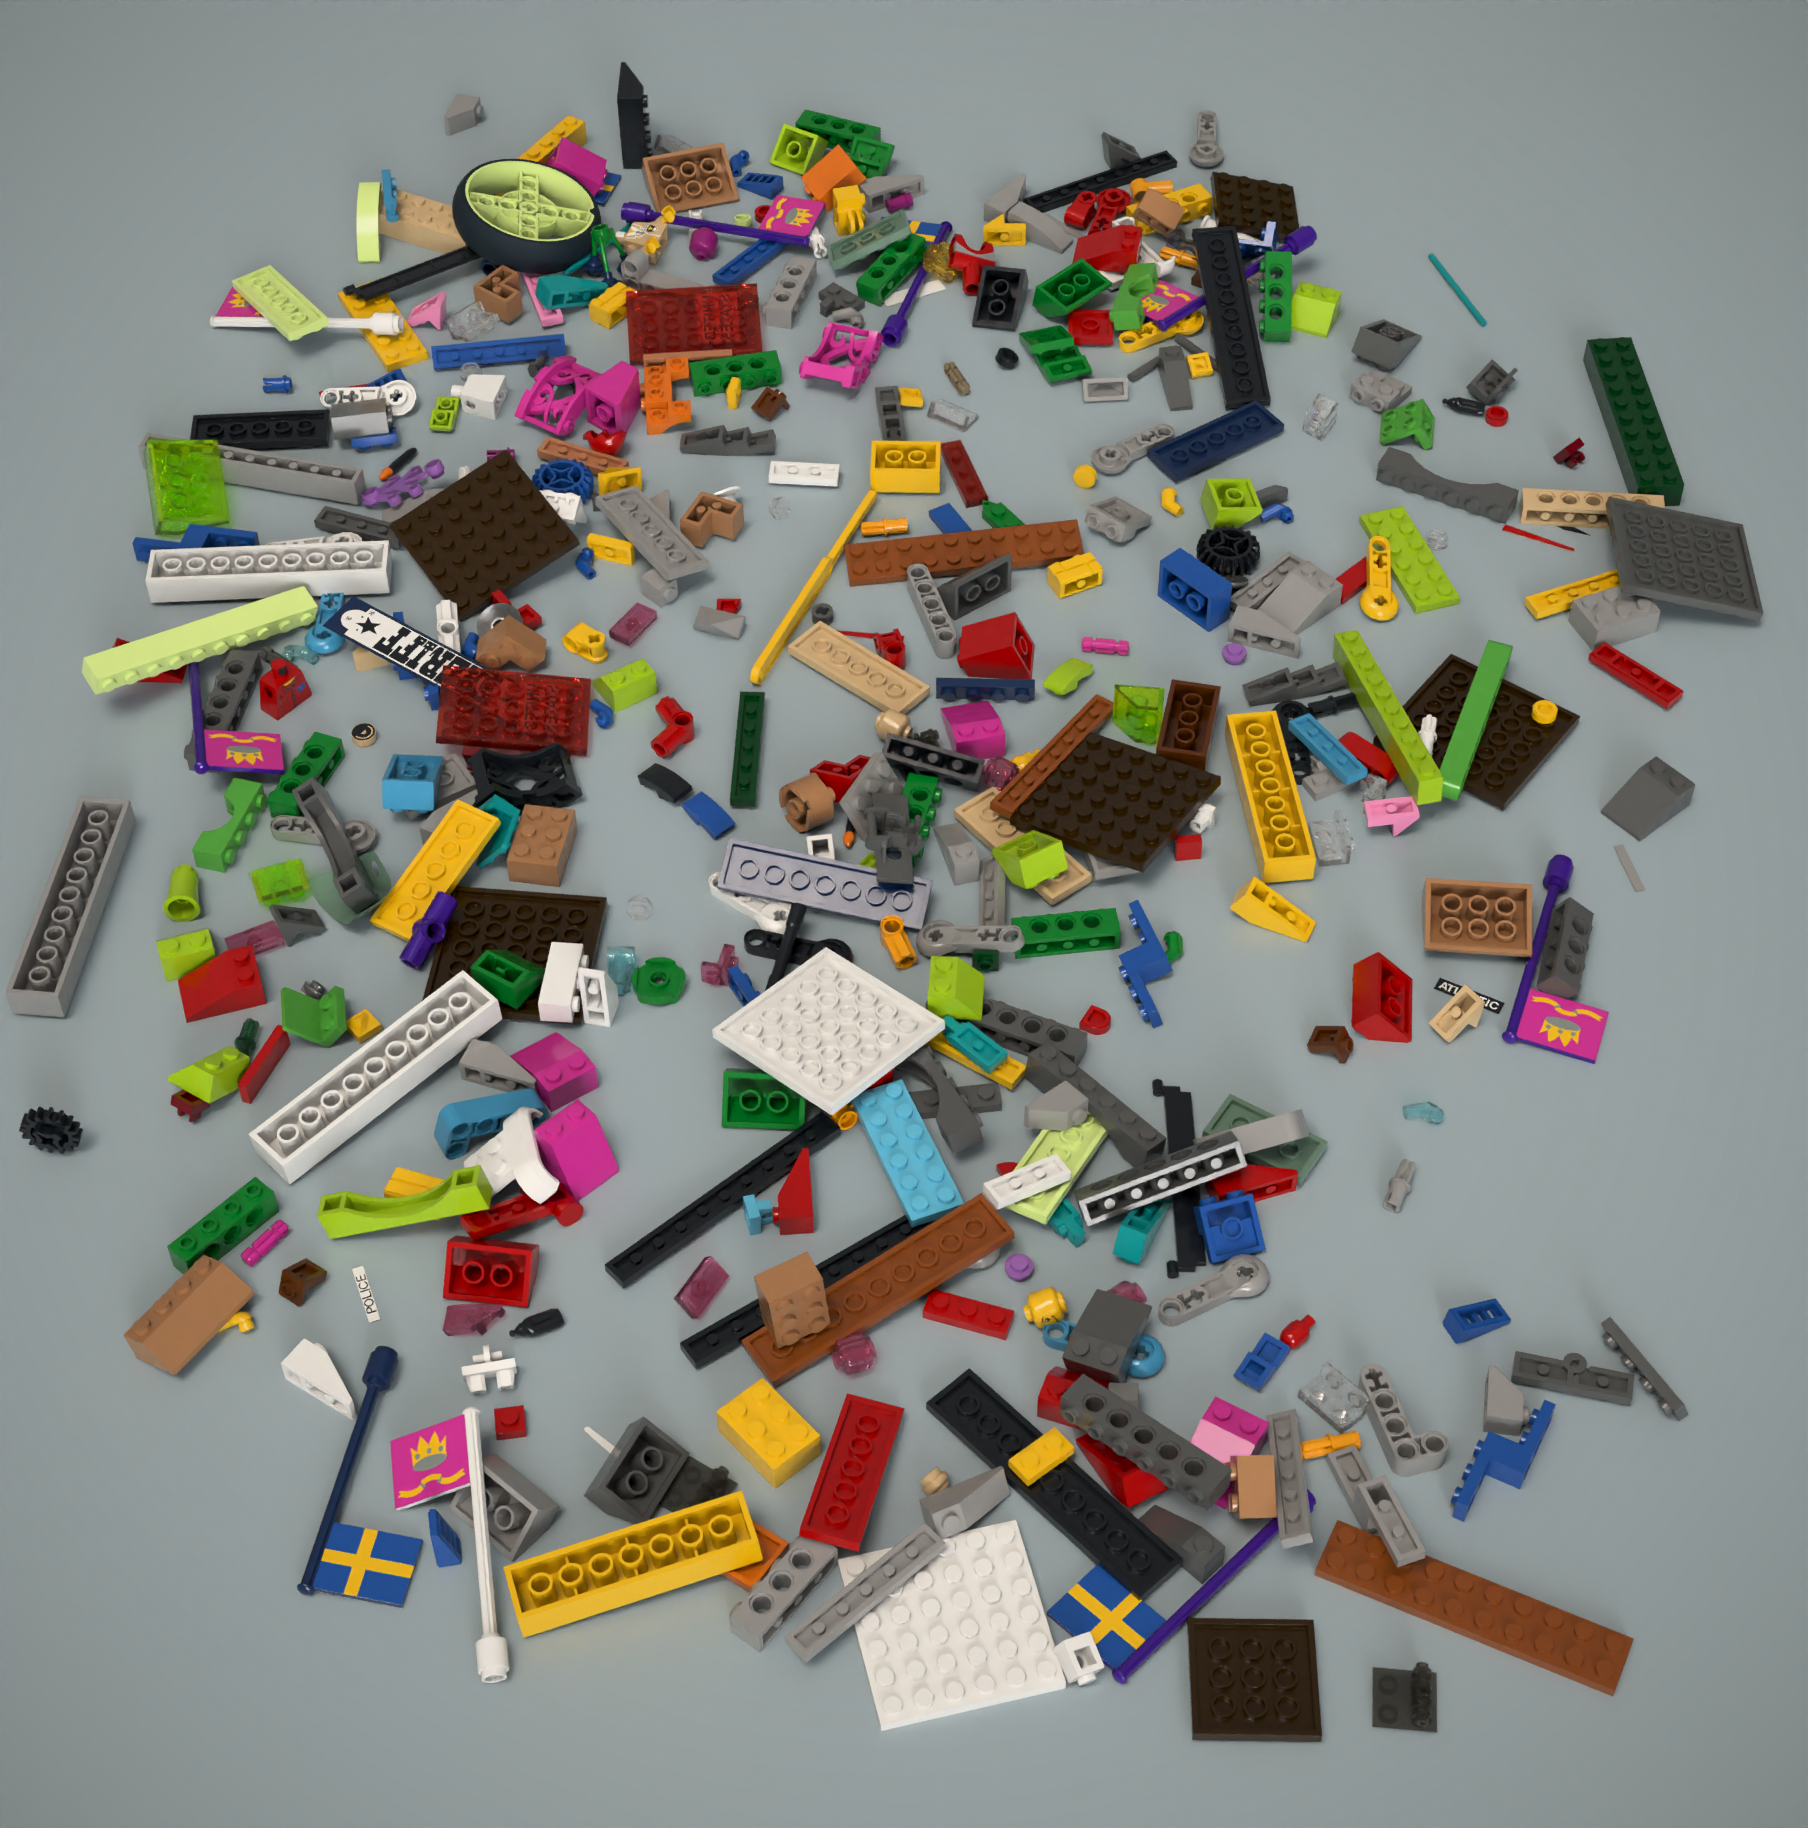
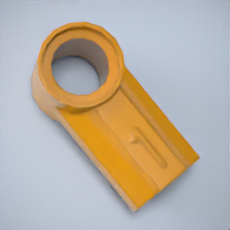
(1139, 187)
(896, 942)

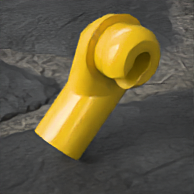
(1168, 502)
(243, 1320)

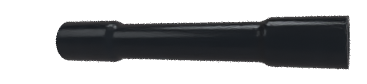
(793, 925)

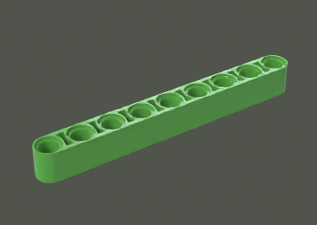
(1474, 718)

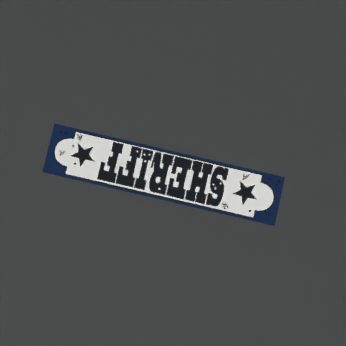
(396, 641)

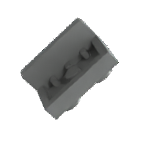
(1490, 381)

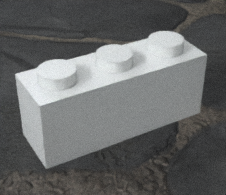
(561, 983)

